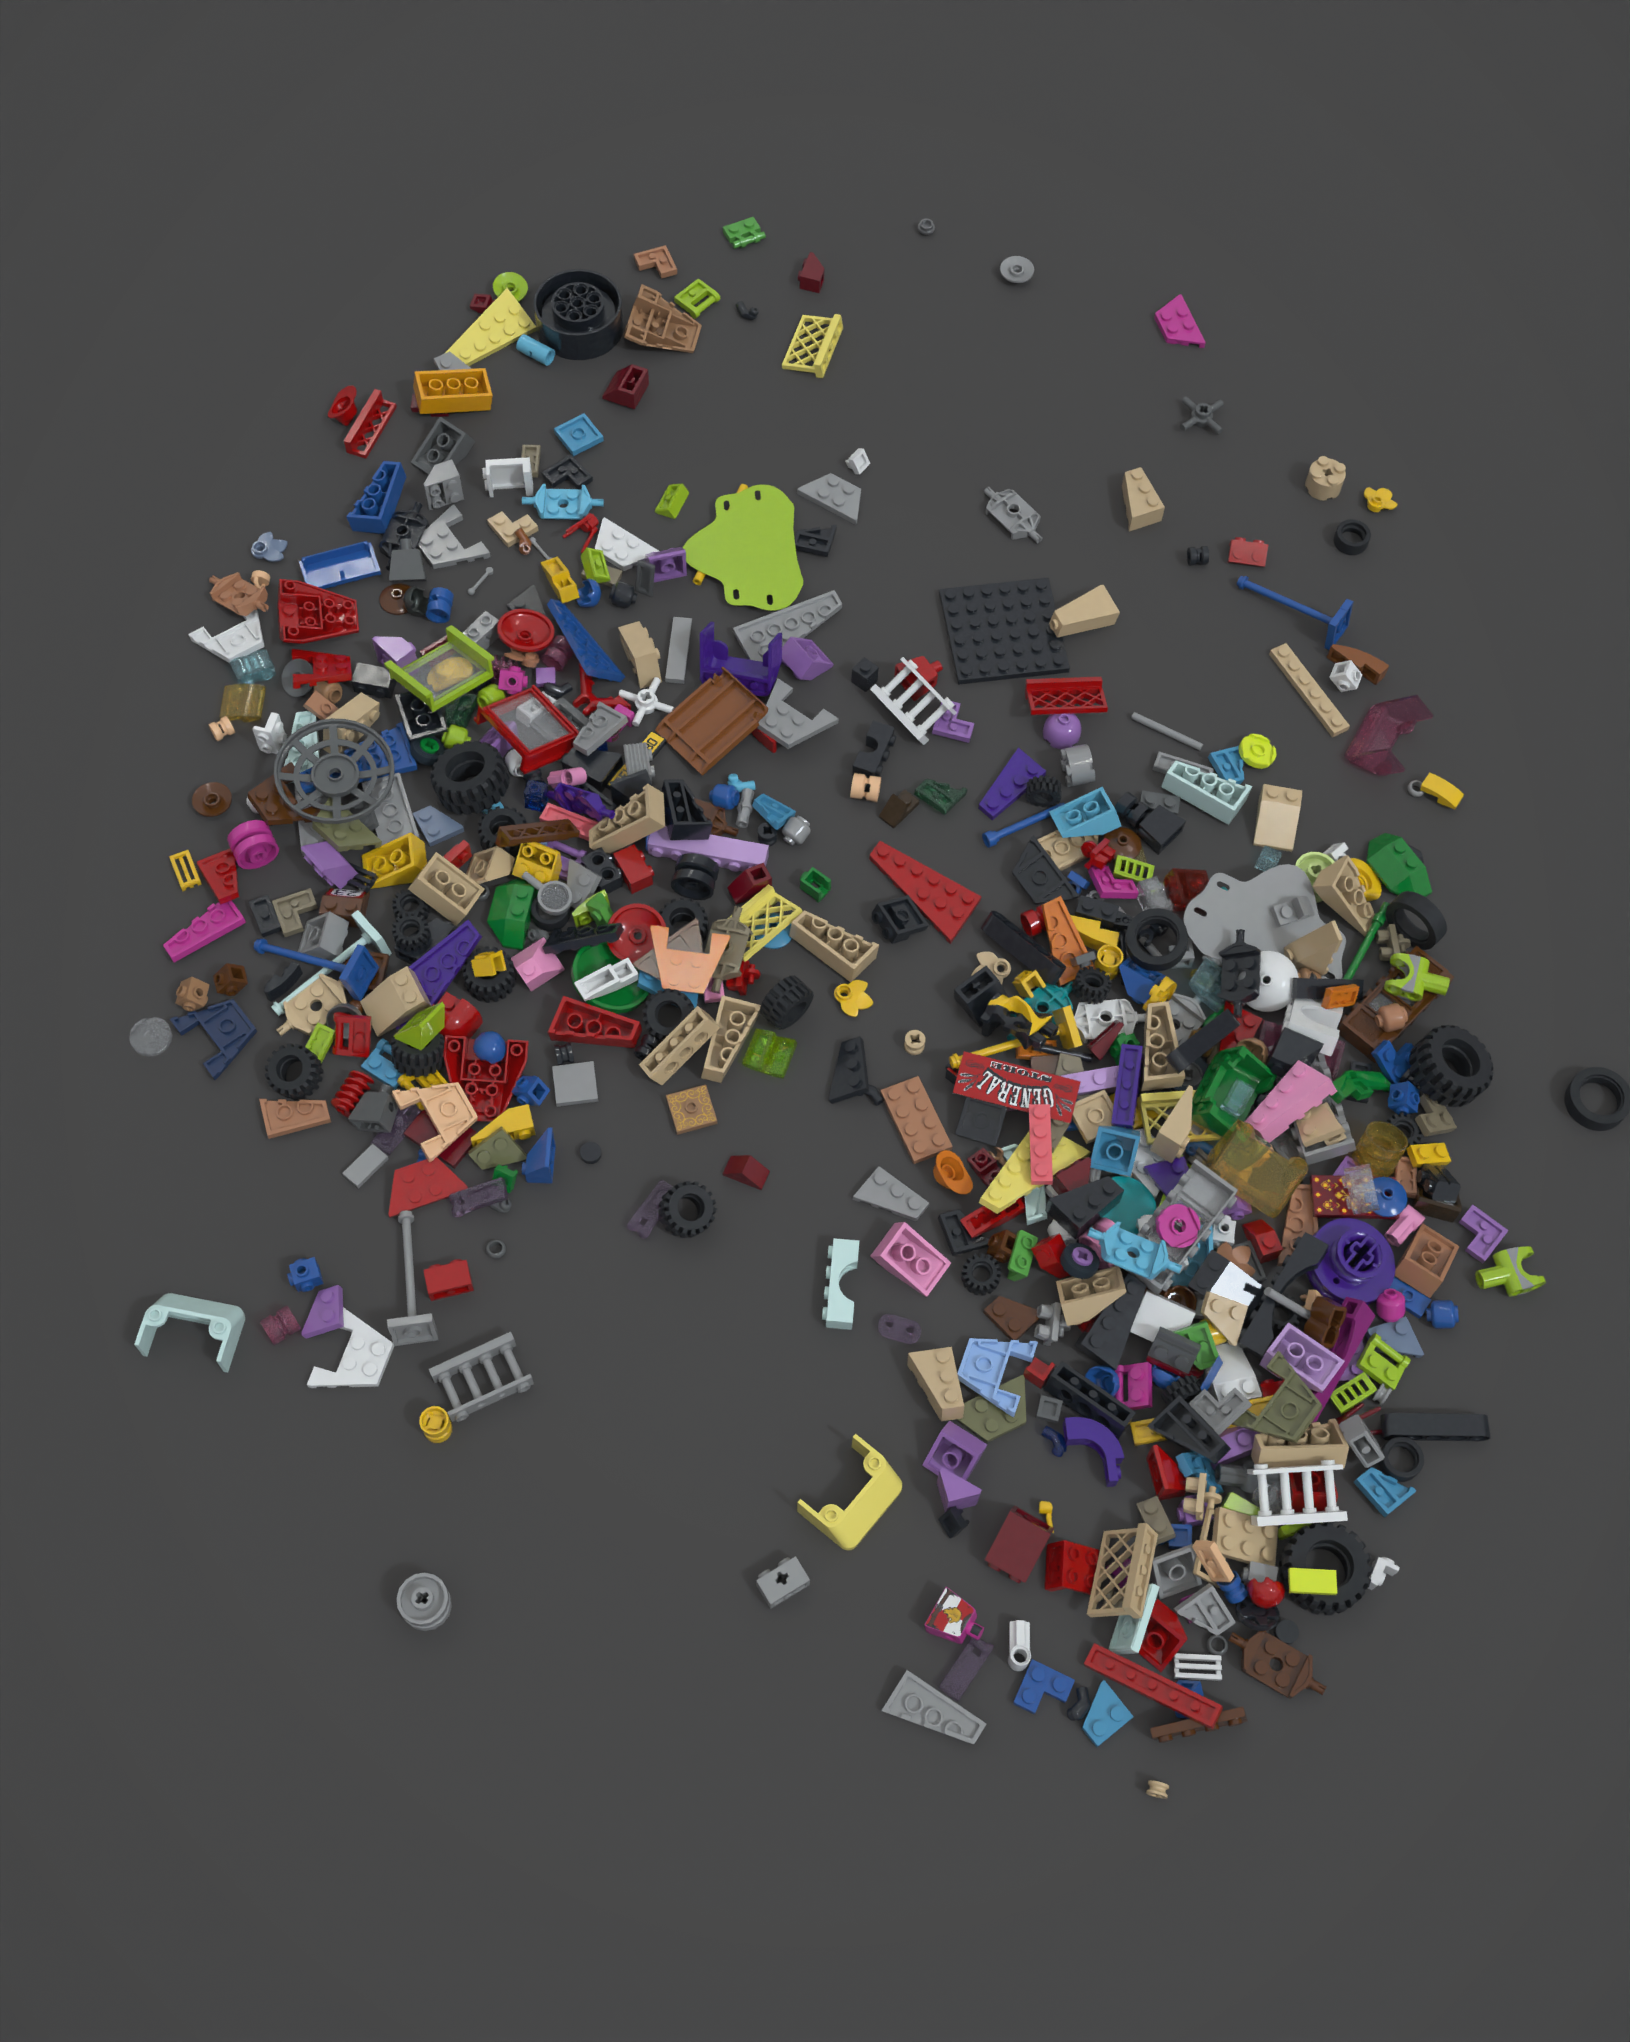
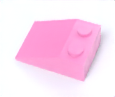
(910, 1258)

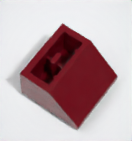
(627, 386)

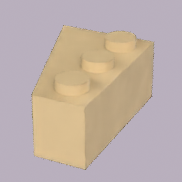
(641, 652)
(359, 709)
(939, 1379)

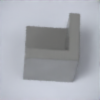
(1188, 958)

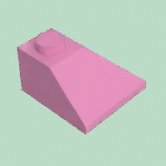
(536, 966)

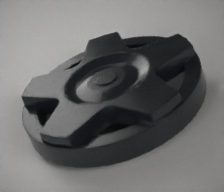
(1257, 1614)

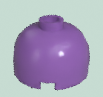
(1062, 730)

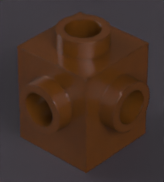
(230, 979)
(1001, 1245)

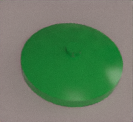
(594, 958)

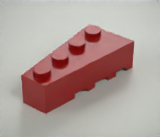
(592, 1025)

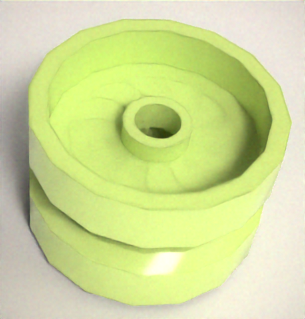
(1312, 864)

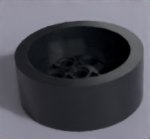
(578, 314)

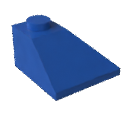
(1139, 980)
(540, 1160)

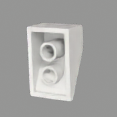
(1233, 1374)

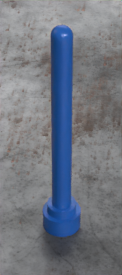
(991, 838)

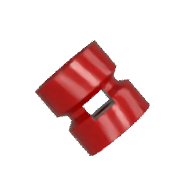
(1033, 921)

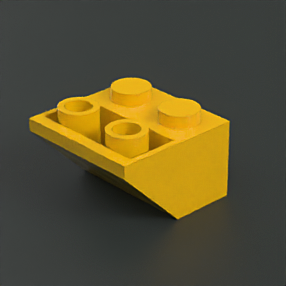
(539, 861)

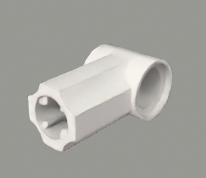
(1019, 1643)

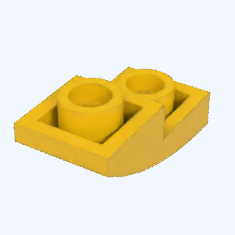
(1445, 791)

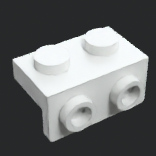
(272, 736)

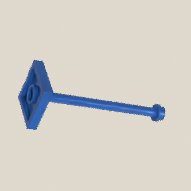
(1337, 624)
(355, 974)

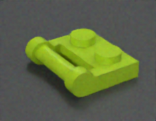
(695, 293)
(1380, 1368)

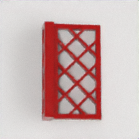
(1065, 688)

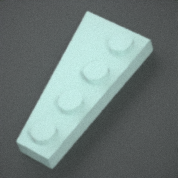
(301, 720)

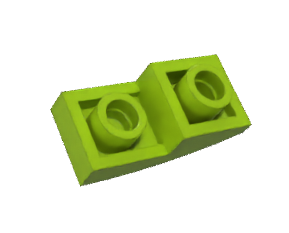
(582, 915)

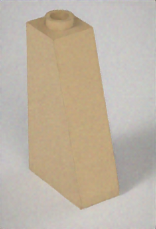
(1085, 613)

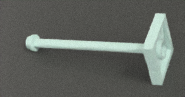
(369, 936)

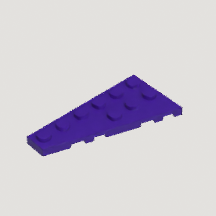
(442, 963)

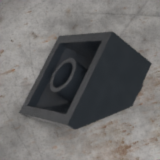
(627, 786)
(1289, 1049)

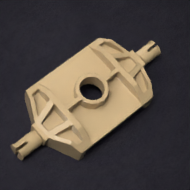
(298, 1009)

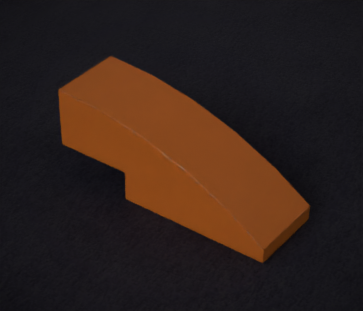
(1368, 665)

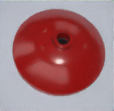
(525, 630)
(635, 919)

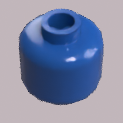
(724, 796)
(1443, 1314)

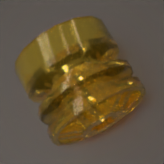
(1381, 1147)

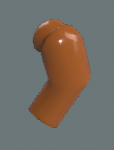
(524, 541)

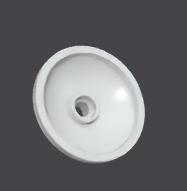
(1279, 991)

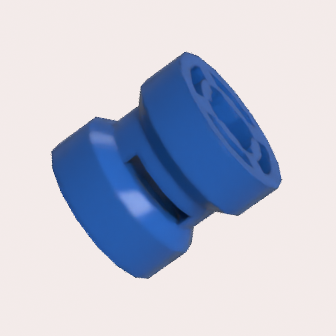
(1234, 1590)

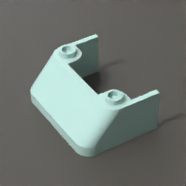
(223, 1319)

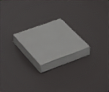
(575, 1083)

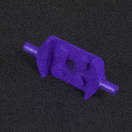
(580, 801)

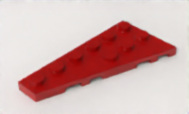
(935, 896)

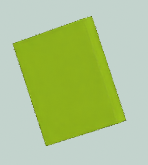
(423, 1026)

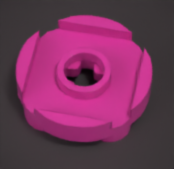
(1166, 1230)

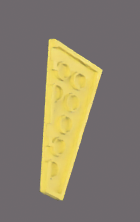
(1015, 1176)

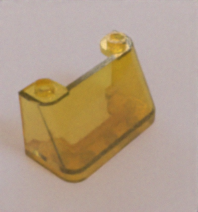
(1255, 1169)

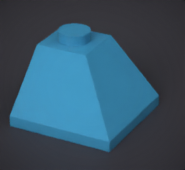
(1115, 1149)

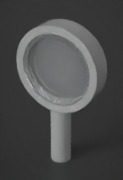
(553, 896)

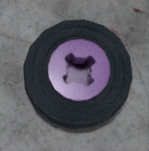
(1079, 1260)

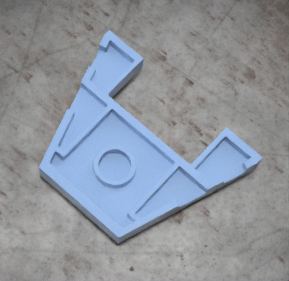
(985, 1365)

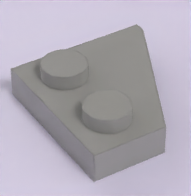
(1206, 1610)

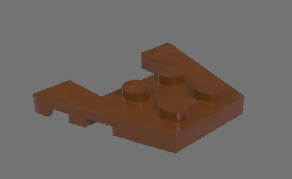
(270, 804)

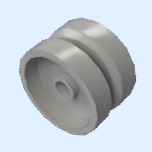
(414, 1592)

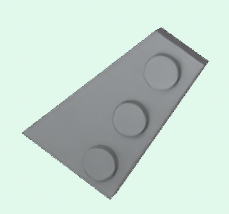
(599, 728)

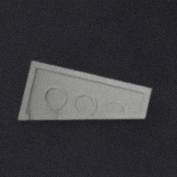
(926, 1706)

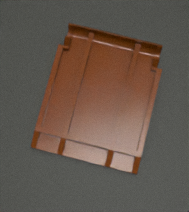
(712, 721)

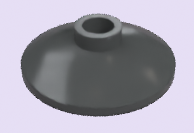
(296, 666)

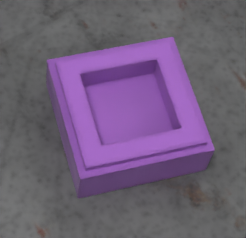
(545, 675)

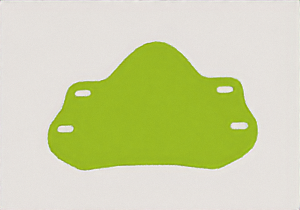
(750, 548)

